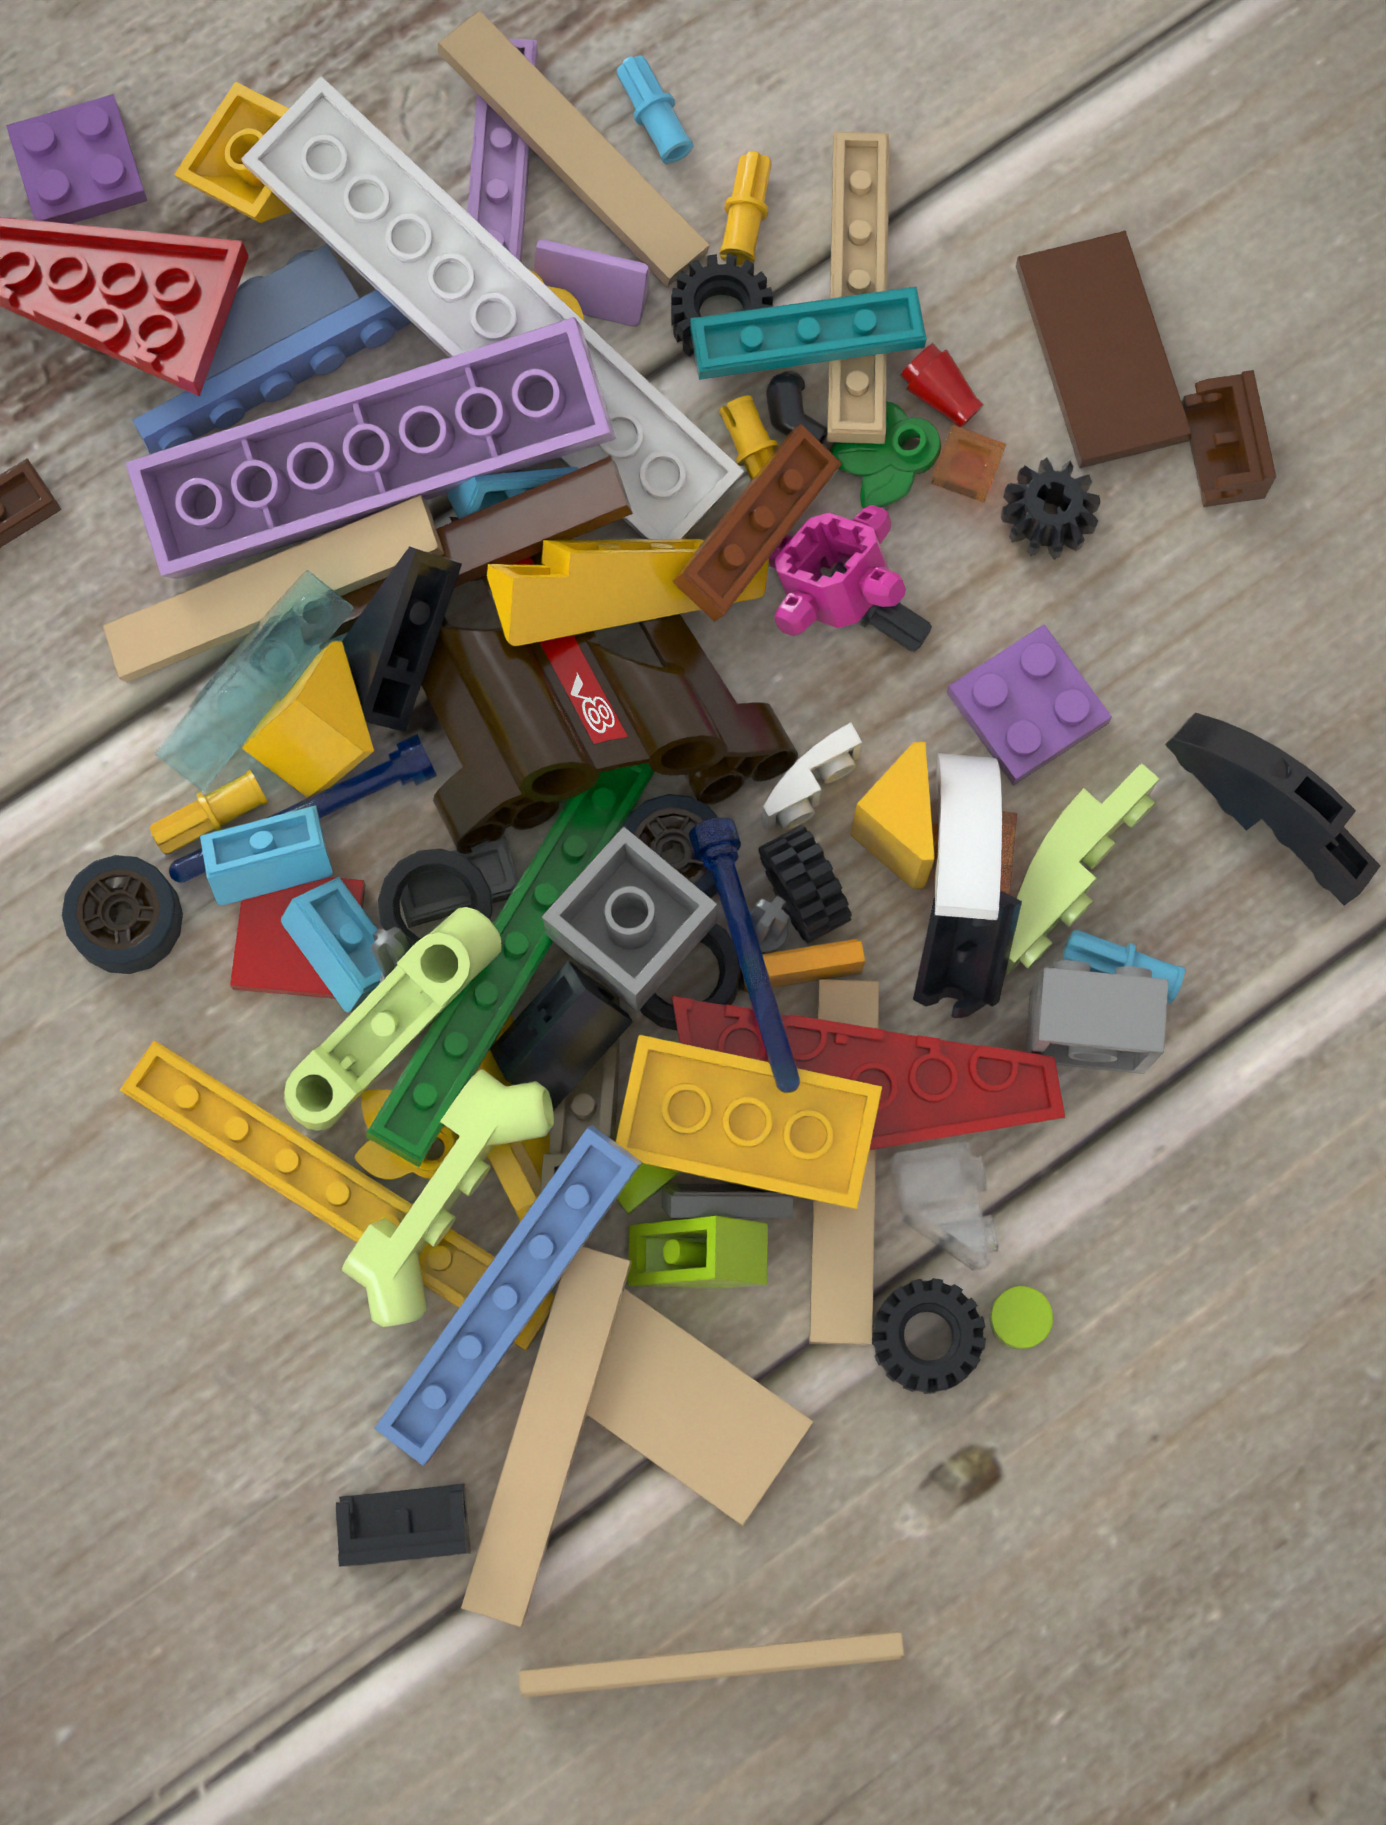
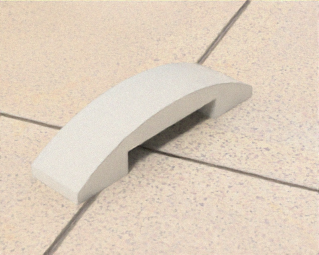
(968, 836)

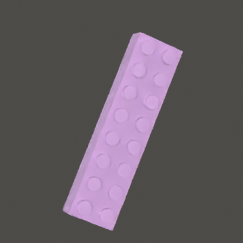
(370, 449)

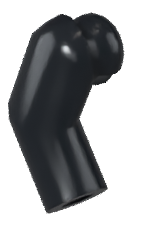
(786, 405)

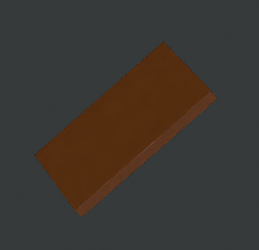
(1103, 349)

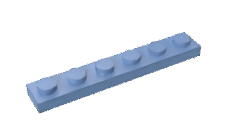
(271, 373)
(508, 1295)

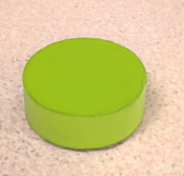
(1021, 1317)

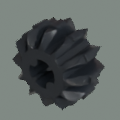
(1053, 487)

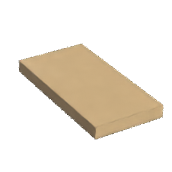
(692, 1411)

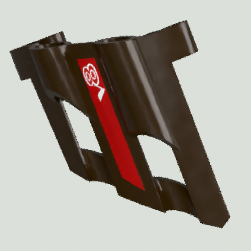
(561, 710)

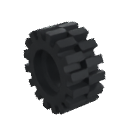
(711, 281)
(806, 883)
(959, 1313)

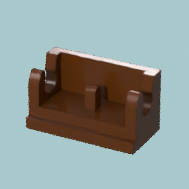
(1229, 440)

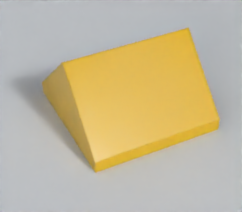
(315, 728)
(896, 818)

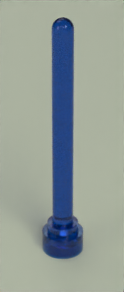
(405, 765)
(716, 845)

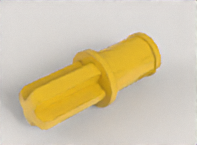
(746, 207)
(748, 434)
(207, 813)

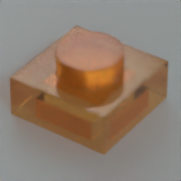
(968, 463)

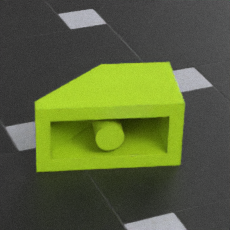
(698, 1253)

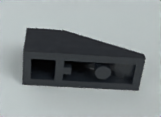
(397, 636)

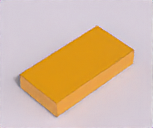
(814, 963)

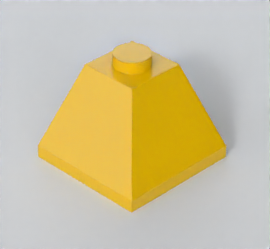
(216, 156)

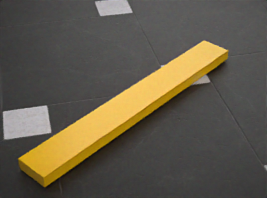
(301, 1169)

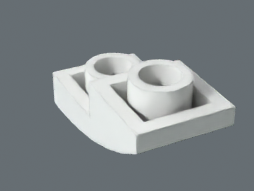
(798, 790)

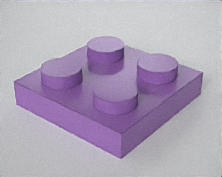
(77, 162)
(1028, 704)

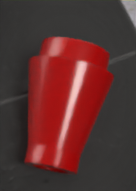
(941, 385)

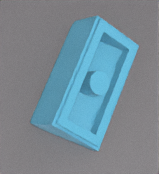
(493, 488)
(266, 856)
(335, 940)

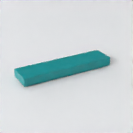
(807, 333)

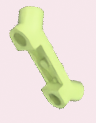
(390, 1018)
(388, 1255)

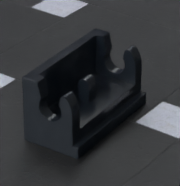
(967, 958)
(561, 1033)
(402, 1525)

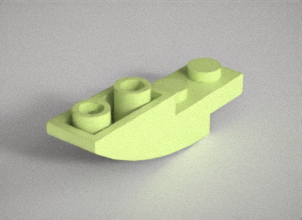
(1056, 879)

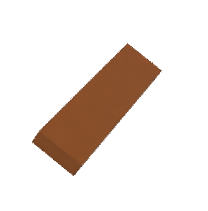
(756, 523)

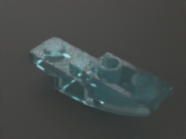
(253, 679)

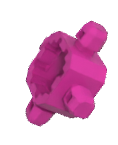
(842, 597)

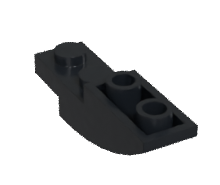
(1265, 783)

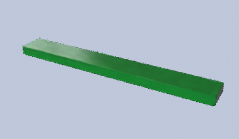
(476, 1016)

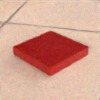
(265, 952)

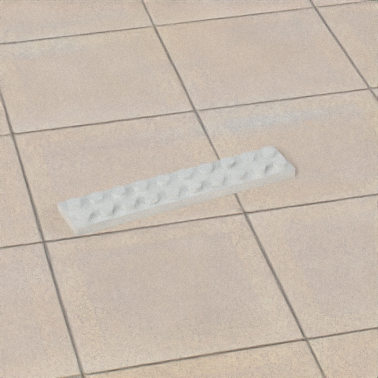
(474, 292)

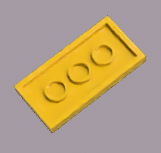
(732, 1123)

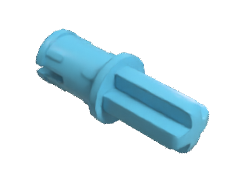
(654, 109)
(1107, 956)

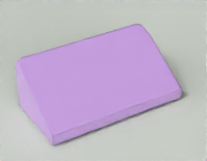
(601, 283)

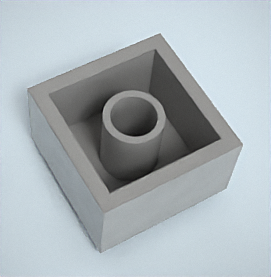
(630, 918)
(1098, 1017)

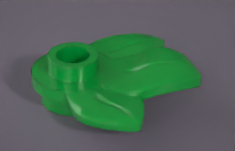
(887, 467)

